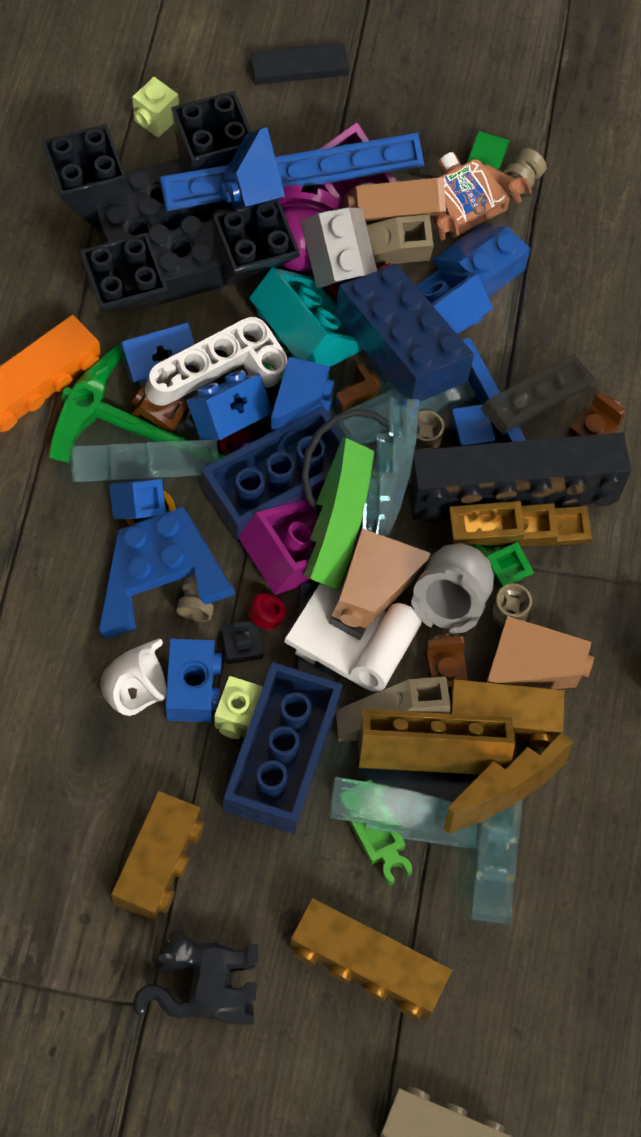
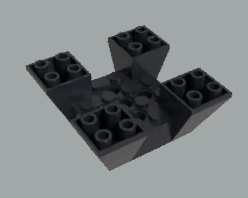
(161, 254)

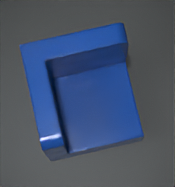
(471, 426)
(137, 499)

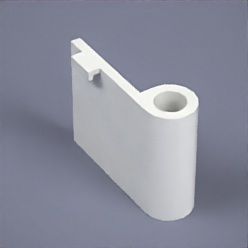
(363, 661)

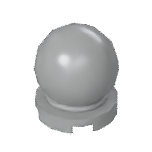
(453, 588)

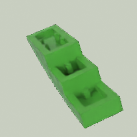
(341, 515)

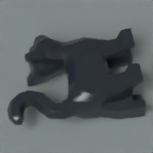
(210, 990)

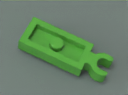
(382, 847)

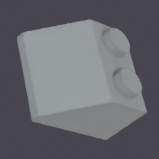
(338, 246)

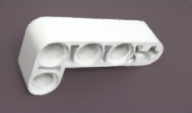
(212, 366)

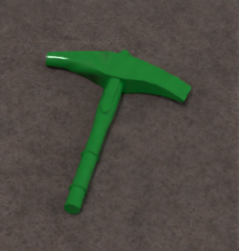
(86, 403)

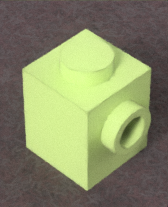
(153, 106)
(236, 707)

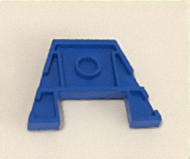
(155, 555)

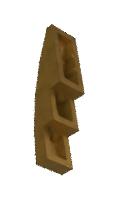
(512, 523)
(501, 788)

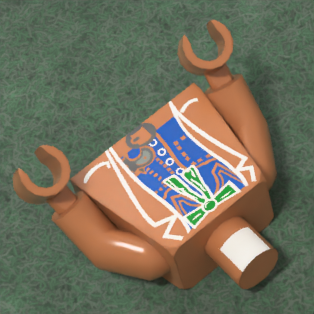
(474, 194)

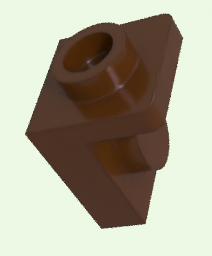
(353, 395)
(163, 416)
(601, 417)
(446, 658)

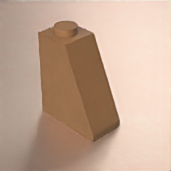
(398, 199)
(376, 577)
(539, 657)

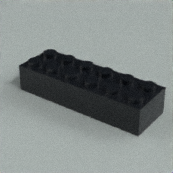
(531, 471)

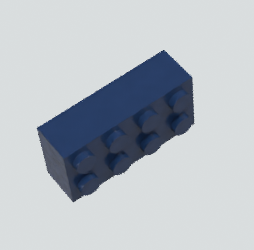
(403, 333)
(270, 471)
(282, 748)

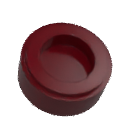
(266, 611)

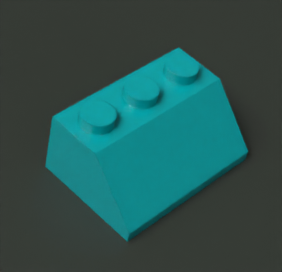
(303, 318)

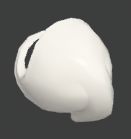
(134, 669)

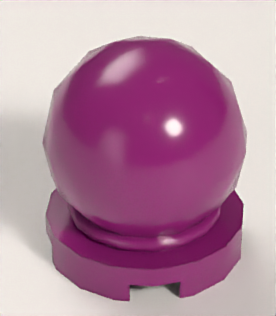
(298, 207)

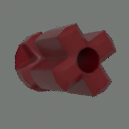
(234, 439)

